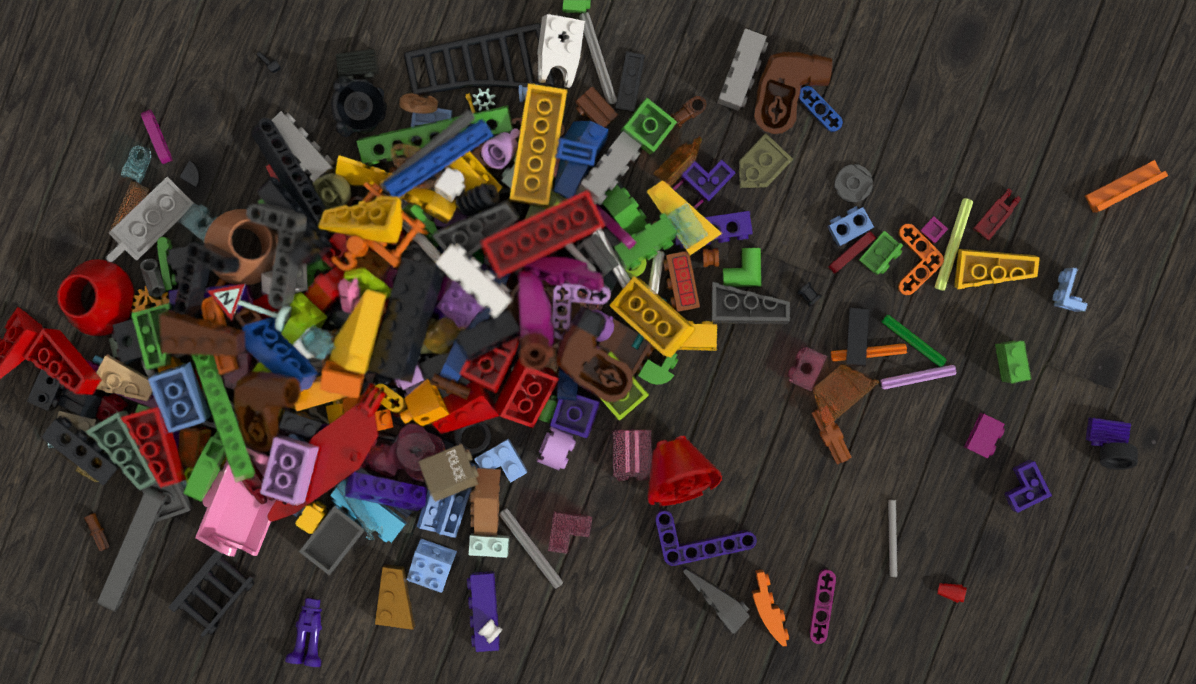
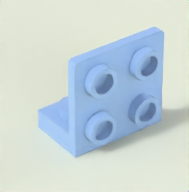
(1061, 296)
(431, 565)

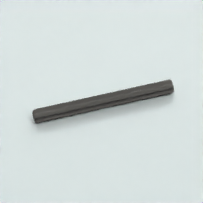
(448, 133)

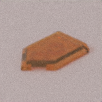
(678, 162)

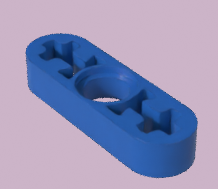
(834, 115)

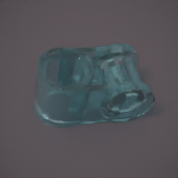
(136, 165)

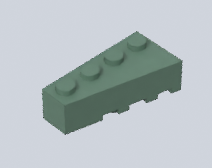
(117, 442)

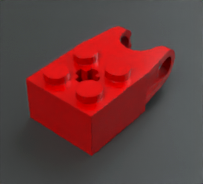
(499, 360)

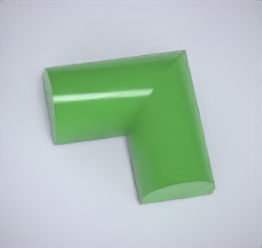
(750, 272)

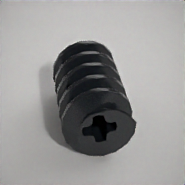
(477, 199)

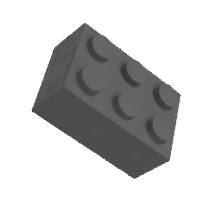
(332, 539)

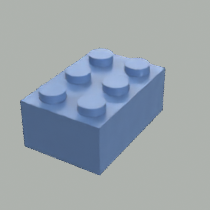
(179, 397)

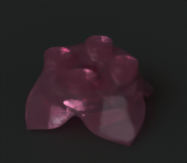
(409, 437)

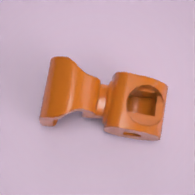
(357, 248)

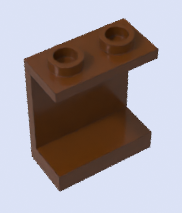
(620, 345)

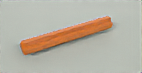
(876, 351)

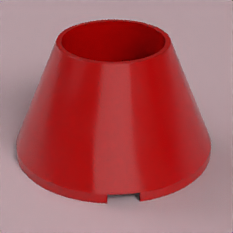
(112, 301)

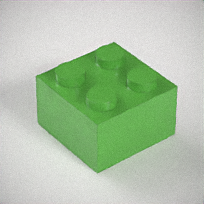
(648, 125)

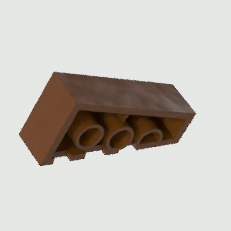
(194, 336)

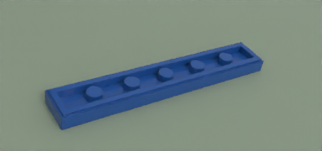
(438, 159)

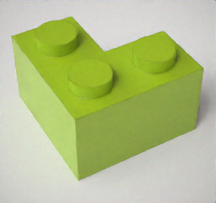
(303, 316)

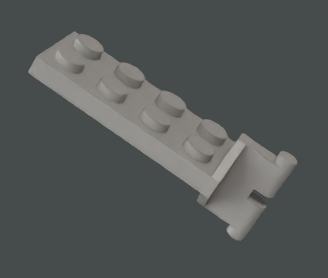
(149, 220)

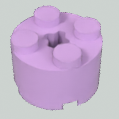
(555, 448)

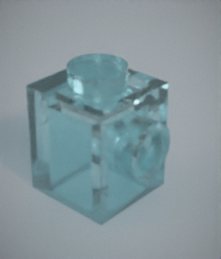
(317, 342)

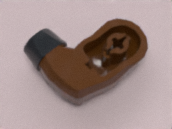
(590, 364)

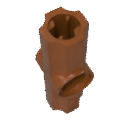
(832, 439)

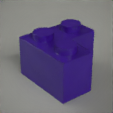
(707, 183)
(1032, 487)

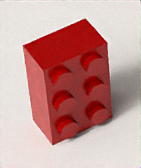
(526, 394)

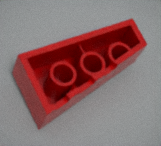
(63, 361)
(156, 445)

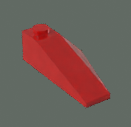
(18, 339)

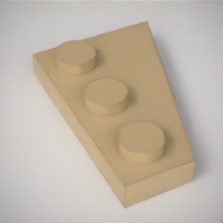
(123, 380)

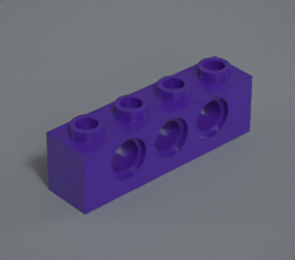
(742, 221)
(385, 491)

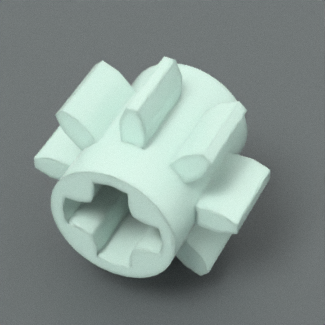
(482, 94)

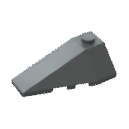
(725, 605)

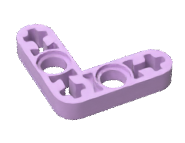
(572, 296)

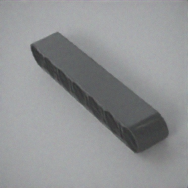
(132, 549)

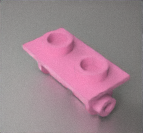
(350, 295)

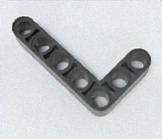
(281, 267)

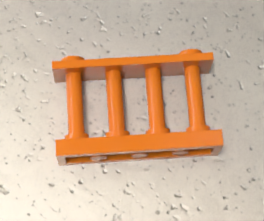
(381, 248)

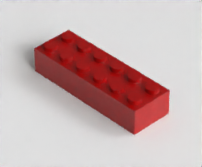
(542, 234)

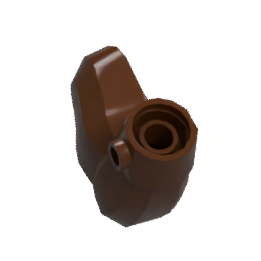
(781, 87)
(258, 404)

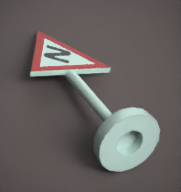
(229, 299)

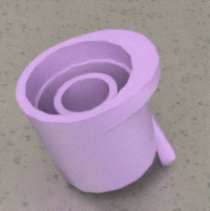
(500, 149)

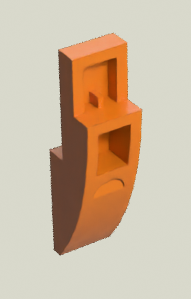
(770, 615)

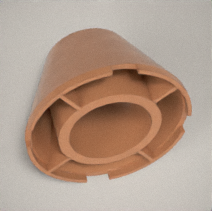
(220, 236)

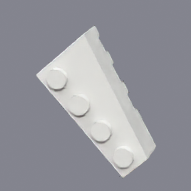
(474, 279)

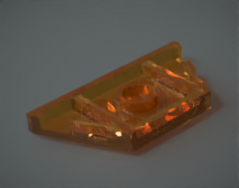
(840, 392)

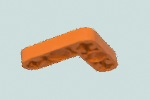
(924, 256)

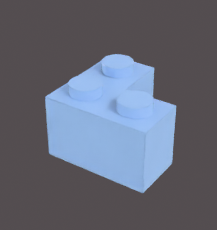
(504, 456)

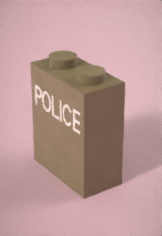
(449, 472)

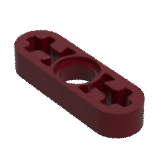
(851, 252)

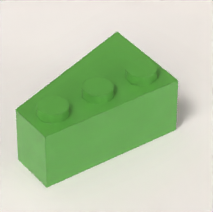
(648, 241)
(149, 336)

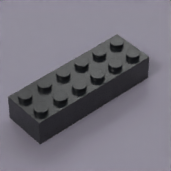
(406, 320)

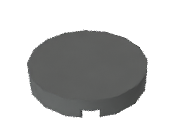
(853, 183)

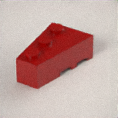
(464, 412)

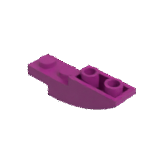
(558, 270)

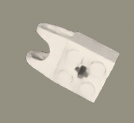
(559, 54)

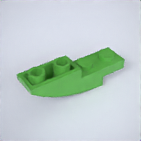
(206, 469)

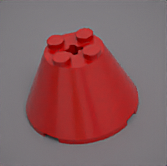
(679, 473)

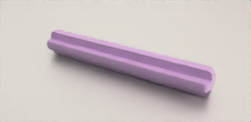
(918, 377)

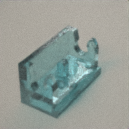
(687, 225)

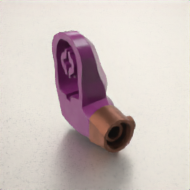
(536, 322)

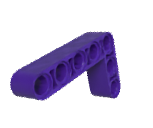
(699, 545)

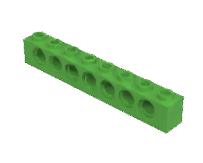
(367, 144)
(223, 417)

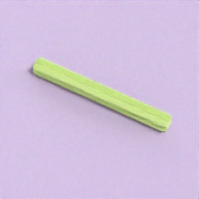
(953, 244)

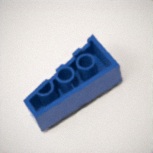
(278, 353)

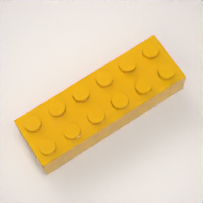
(538, 145)

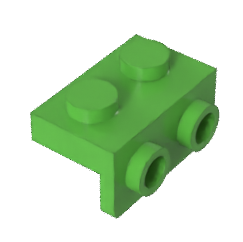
(880, 253)

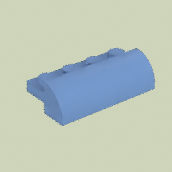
(446, 514)

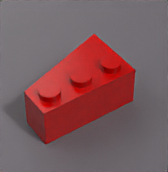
(325, 289)

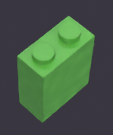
(1013, 361)

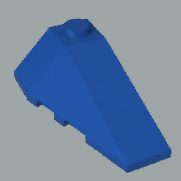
(570, 173)

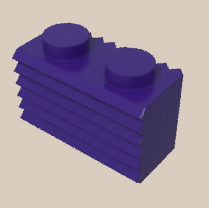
(1107, 431)

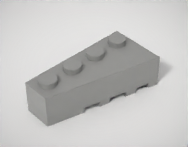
(742, 69)
(304, 150)
(610, 167)

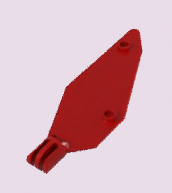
(340, 452)

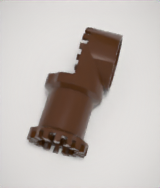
(687, 111)

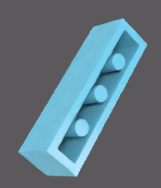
(383, 516)

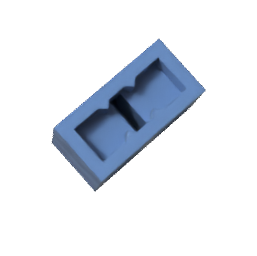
(852, 230)

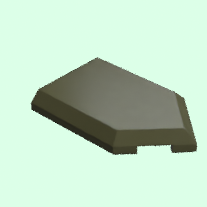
(762, 163)

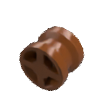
(710, 257)

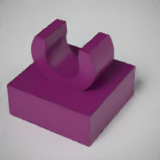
(933, 229)

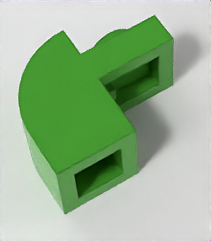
(658, 375)

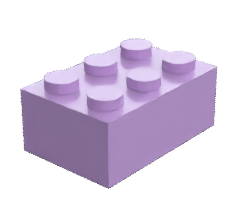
(289, 470)

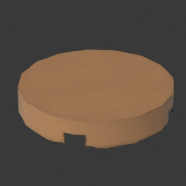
(418, 104)

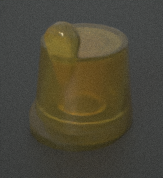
(442, 335)

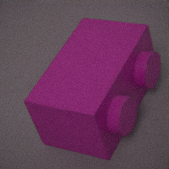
(984, 435)

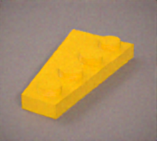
(668, 200)

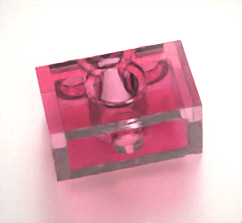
(816, 363)

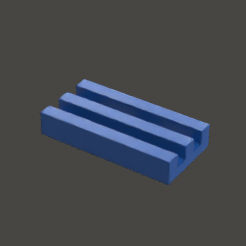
(560, 149)

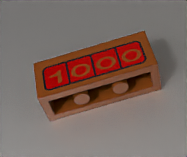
(681, 281)

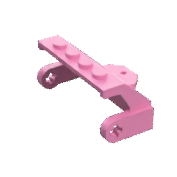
(233, 514)

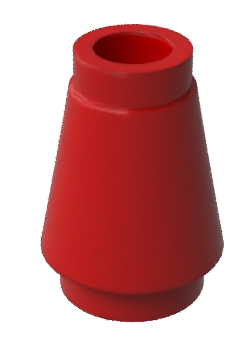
(952, 591)

